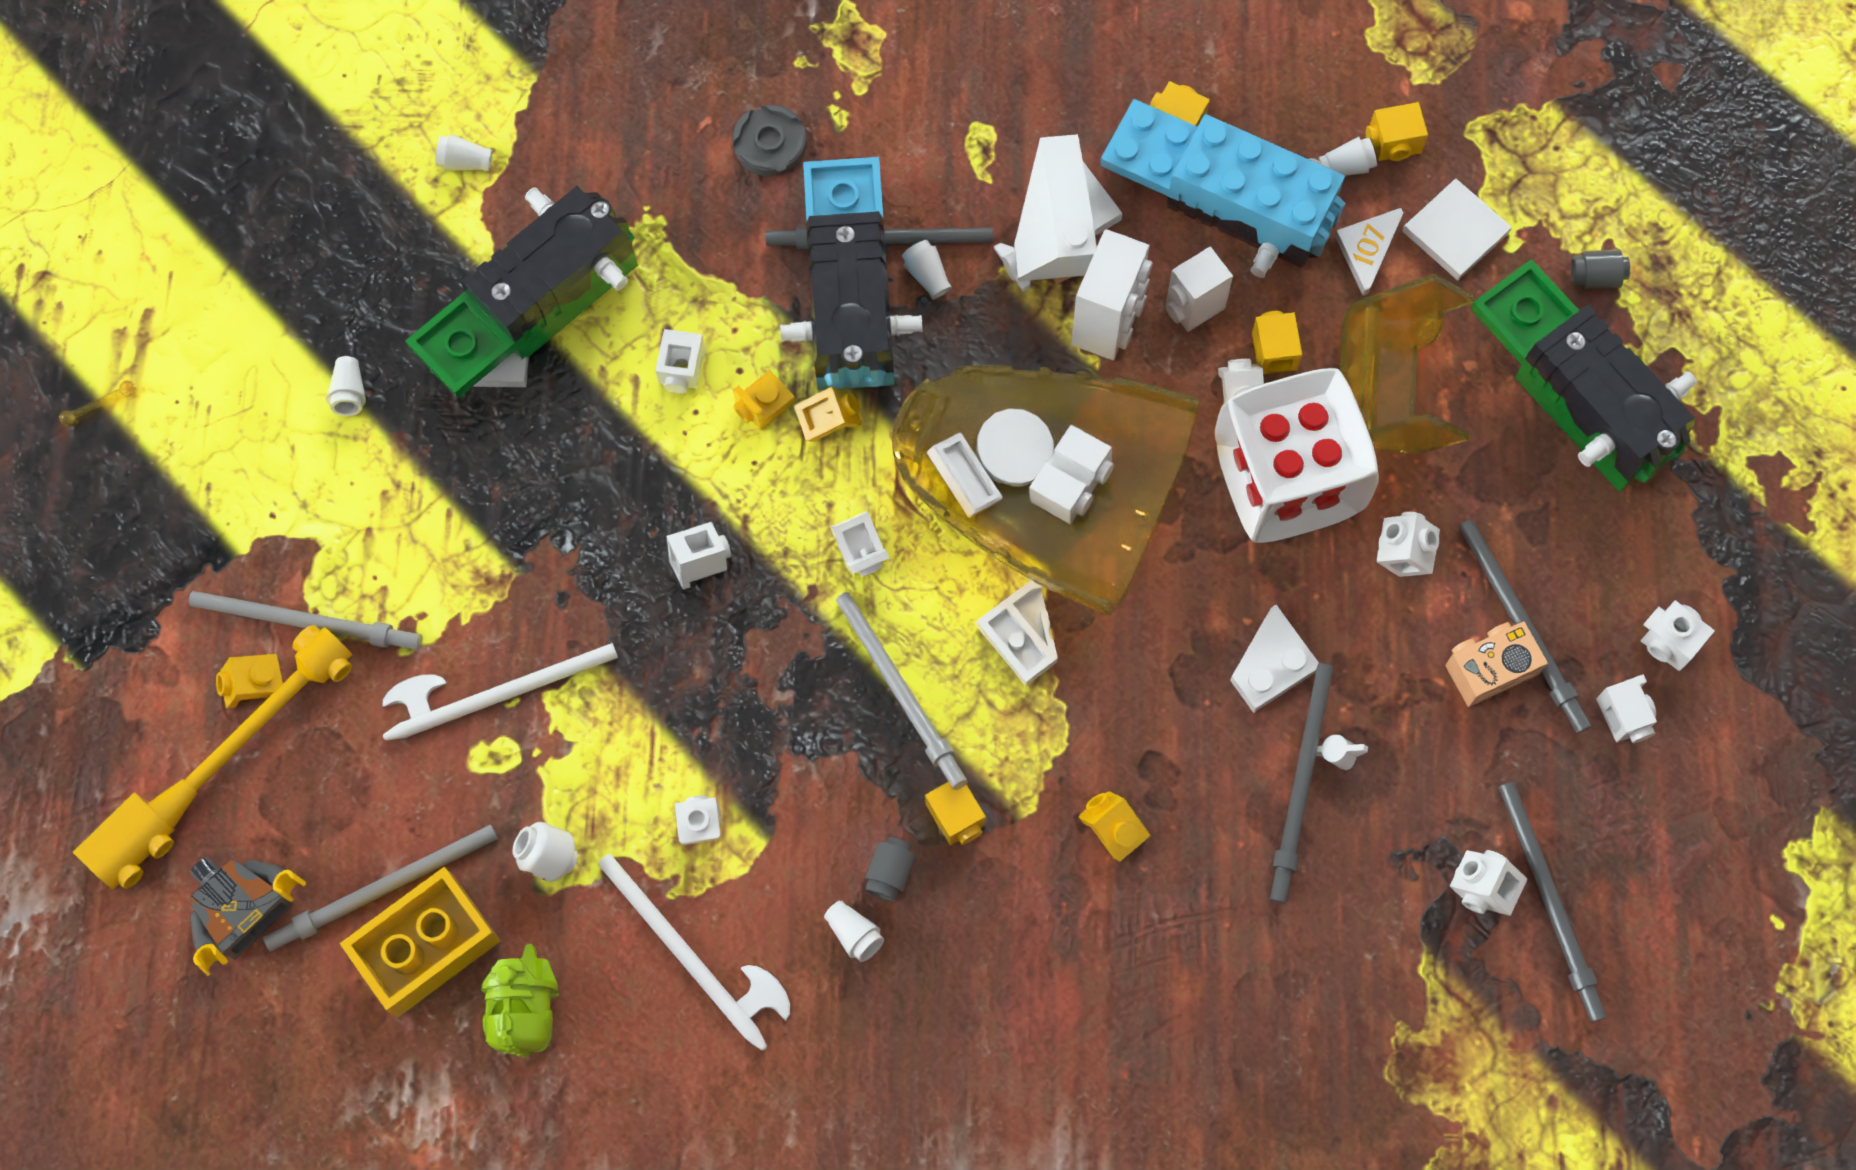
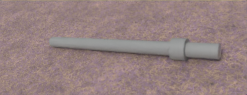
(377, 634)
(937, 749)
(307, 923)

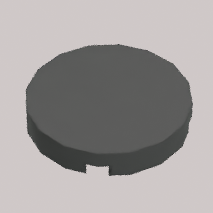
(769, 140)

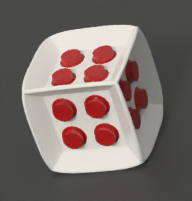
(1296, 455)

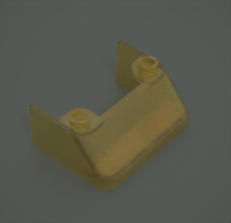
(1381, 361)

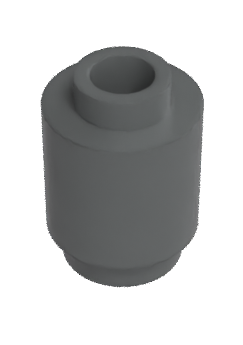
(1599, 269)
(889, 869)

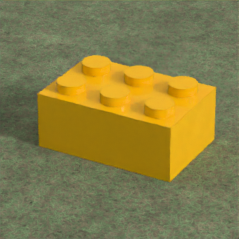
(419, 942)

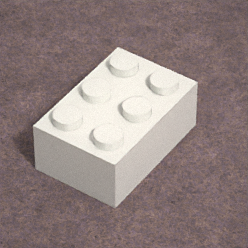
(1111, 295)

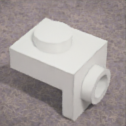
(1239, 377)
(859, 544)
(698, 820)

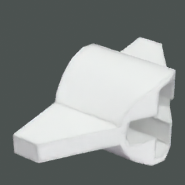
(1007, 255)
(1341, 751)

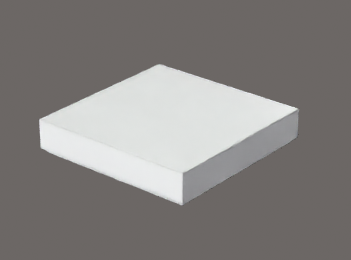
(1457, 229)

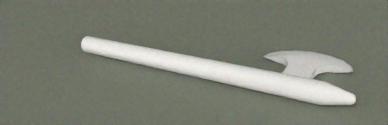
(415, 692)
(764, 989)

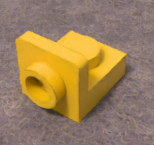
(762, 400)
(828, 413)

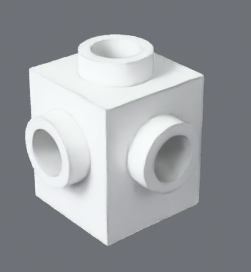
(1408, 544)
(1675, 634)
(1488, 882)

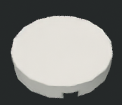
(1014, 447)

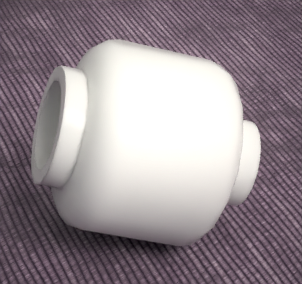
(545, 851)

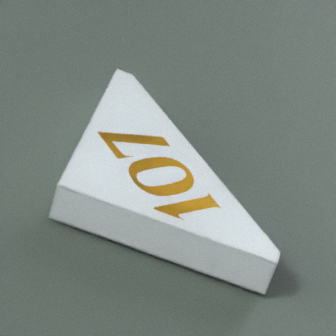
(1366, 246)

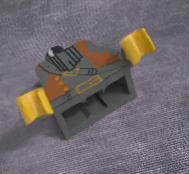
(236, 906)

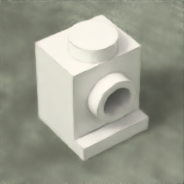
(680, 349)
(697, 553)
(1628, 710)

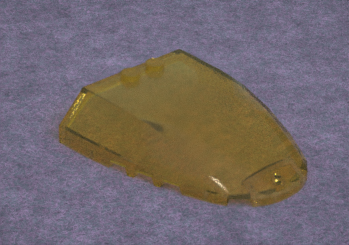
(1102, 549)

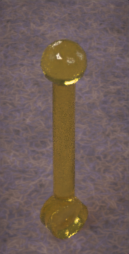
(125, 389)

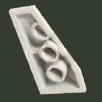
(1056, 218)

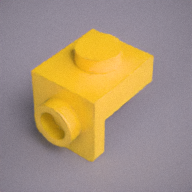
(248, 678)
(1114, 824)

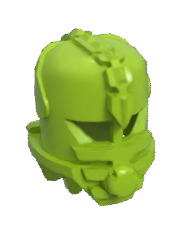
(519, 1004)

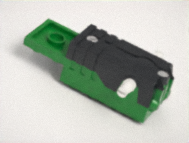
(528, 288)
(1588, 378)

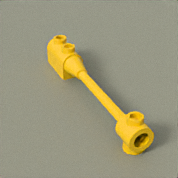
(144, 827)

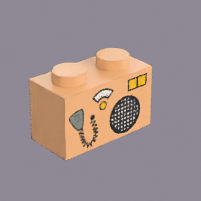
(1495, 663)

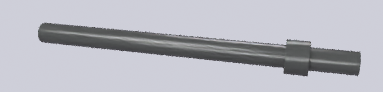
(892, 236)
(1562, 693)
(1286, 859)
(1581, 978)

